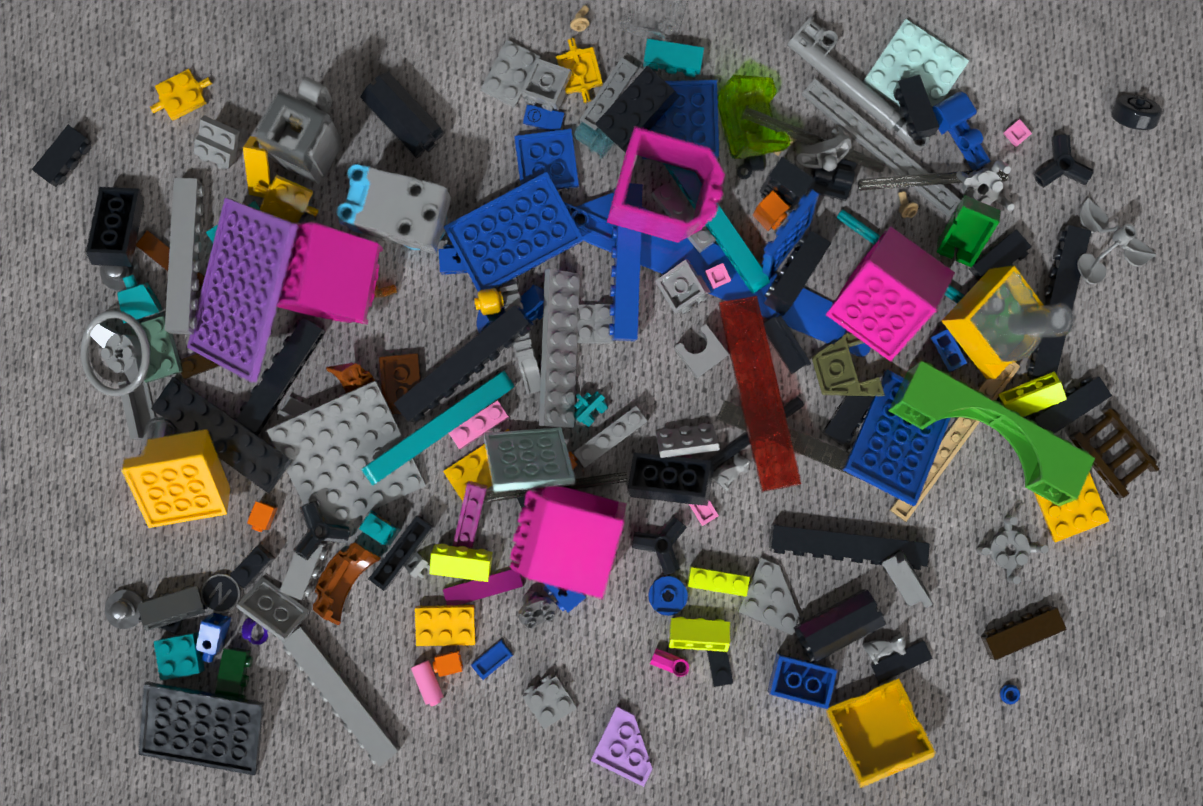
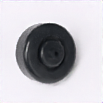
(1136, 112)

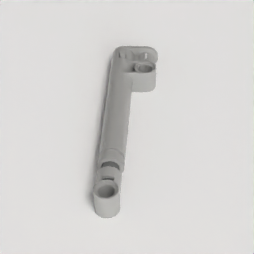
(810, 46)

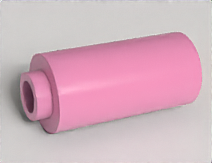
(427, 683)

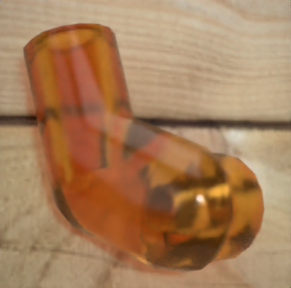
(385, 291)

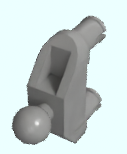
(826, 153)

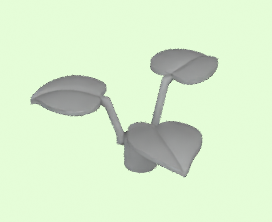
(1134, 250)

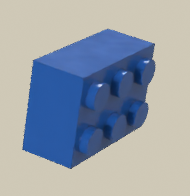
(802, 681)

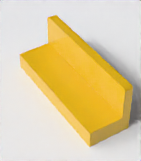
(256, 166)

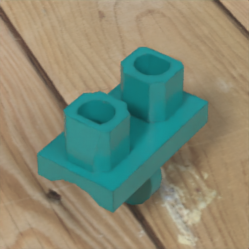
(587, 404)

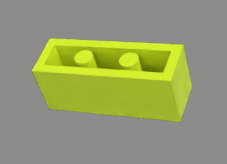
(1034, 395)
(461, 562)
(718, 581)
(699, 634)

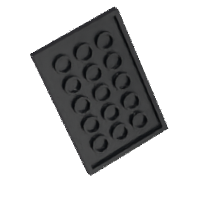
(200, 728)

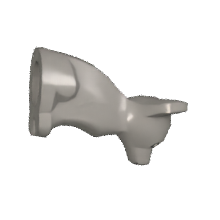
(726, 474)
(880, 648)

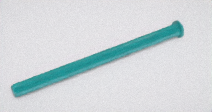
(873, 237)

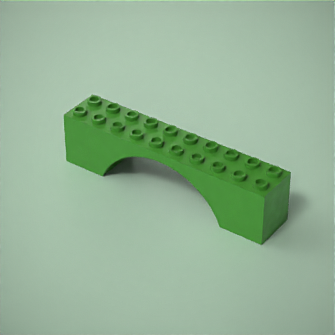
(1049, 463)

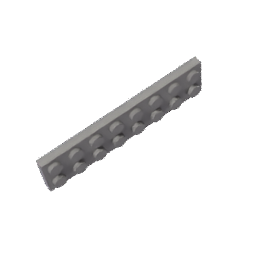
(559, 349)

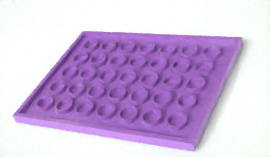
(242, 288)

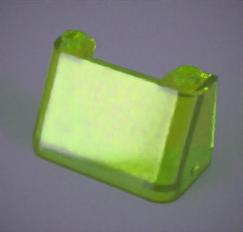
(743, 136)

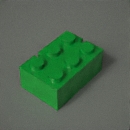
(968, 231)

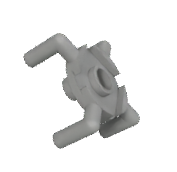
(991, 180)
(1021, 552)

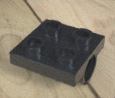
(835, 182)

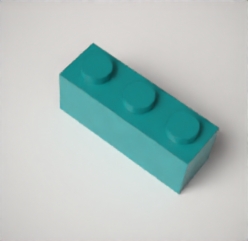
(673, 57)

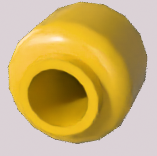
(489, 301)

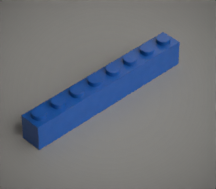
(626, 273)

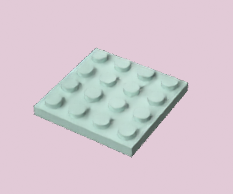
(913, 54)
(528, 459)

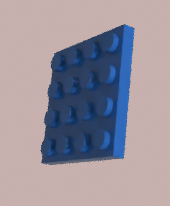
(693, 115)
(789, 234)

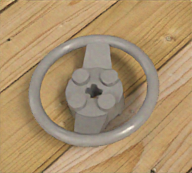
(121, 352)

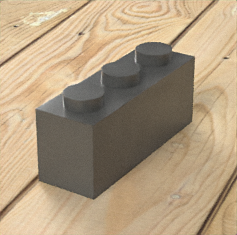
(171, 607)

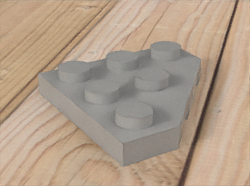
(770, 598)

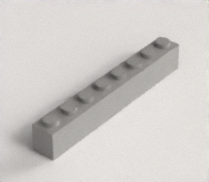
(183, 256)
(341, 695)

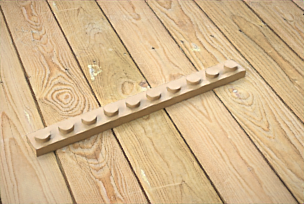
(954, 439)

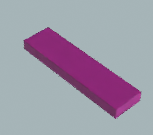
(470, 515)
(477, 590)

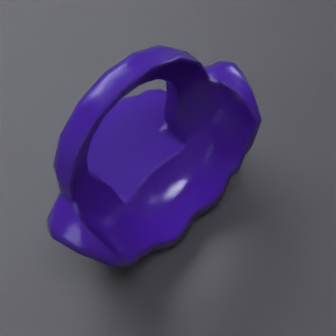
(247, 628)

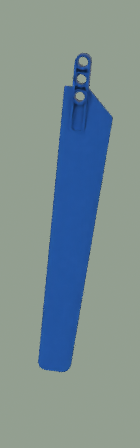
(662, 255)

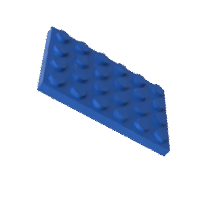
(513, 233)
(893, 451)

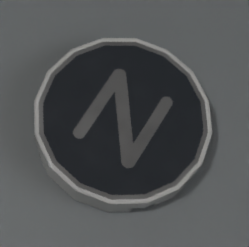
(220, 593)

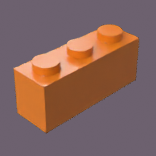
(771, 211)

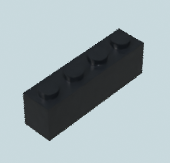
(1078, 402)
(401, 553)

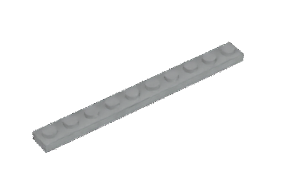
(878, 144)

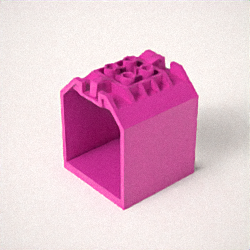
(677, 154)
(330, 274)
(891, 294)
(567, 538)

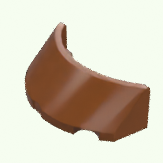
(351, 375)
(338, 579)

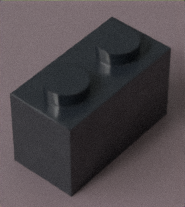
(252, 566)

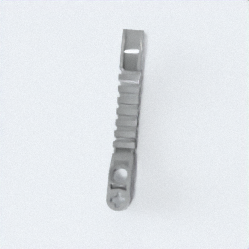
(524, 350)

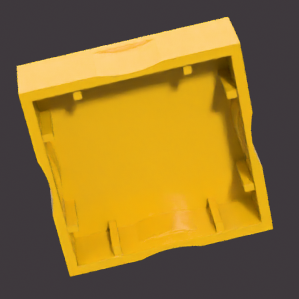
(880, 733)

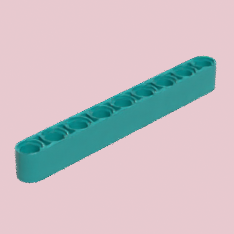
(723, 232)
(437, 428)

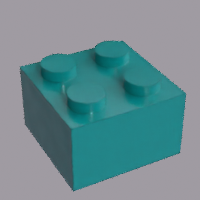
(178, 656)

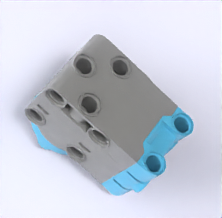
(395, 208)

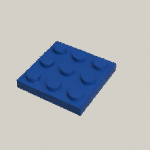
(547, 153)

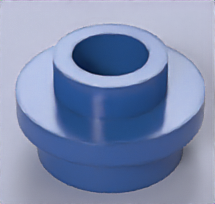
(1016, 694)

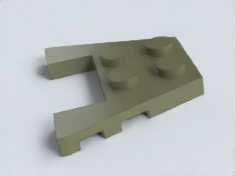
(837, 372)

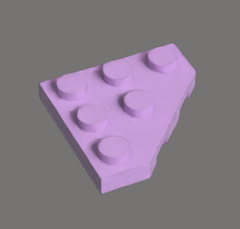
(623, 748)

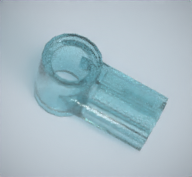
(593, 140)

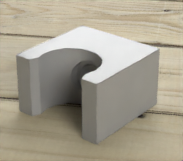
(702, 362)

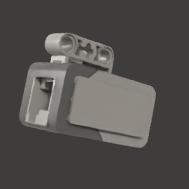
(301, 132)

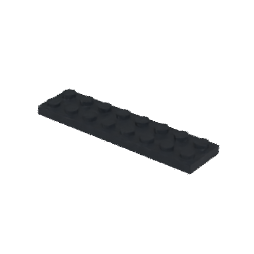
(231, 440)

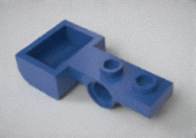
(953, 117)

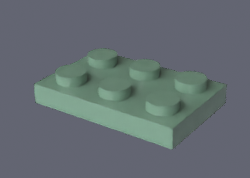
(163, 350)

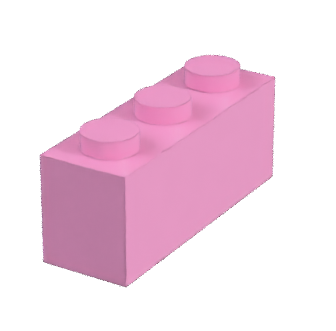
(478, 425)

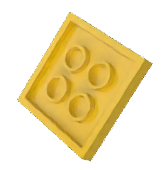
(1076, 515)

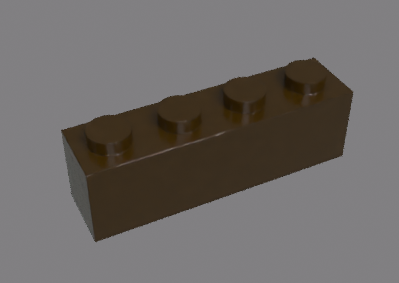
(1023, 633)

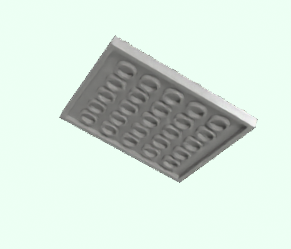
(334, 445)

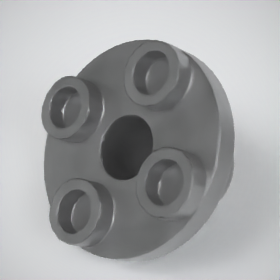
(113, 275)
(122, 609)
(536, 609)

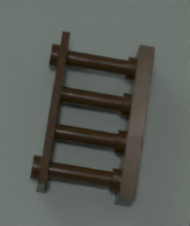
(1106, 470)

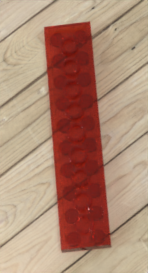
(759, 394)

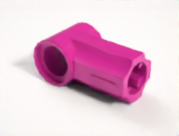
(668, 661)

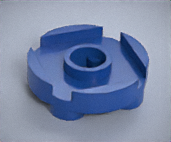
(676, 588)

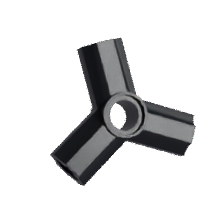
(1062, 152)
(330, 532)
(666, 557)

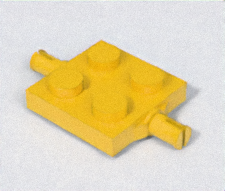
(584, 70)
(180, 94)
(286, 199)

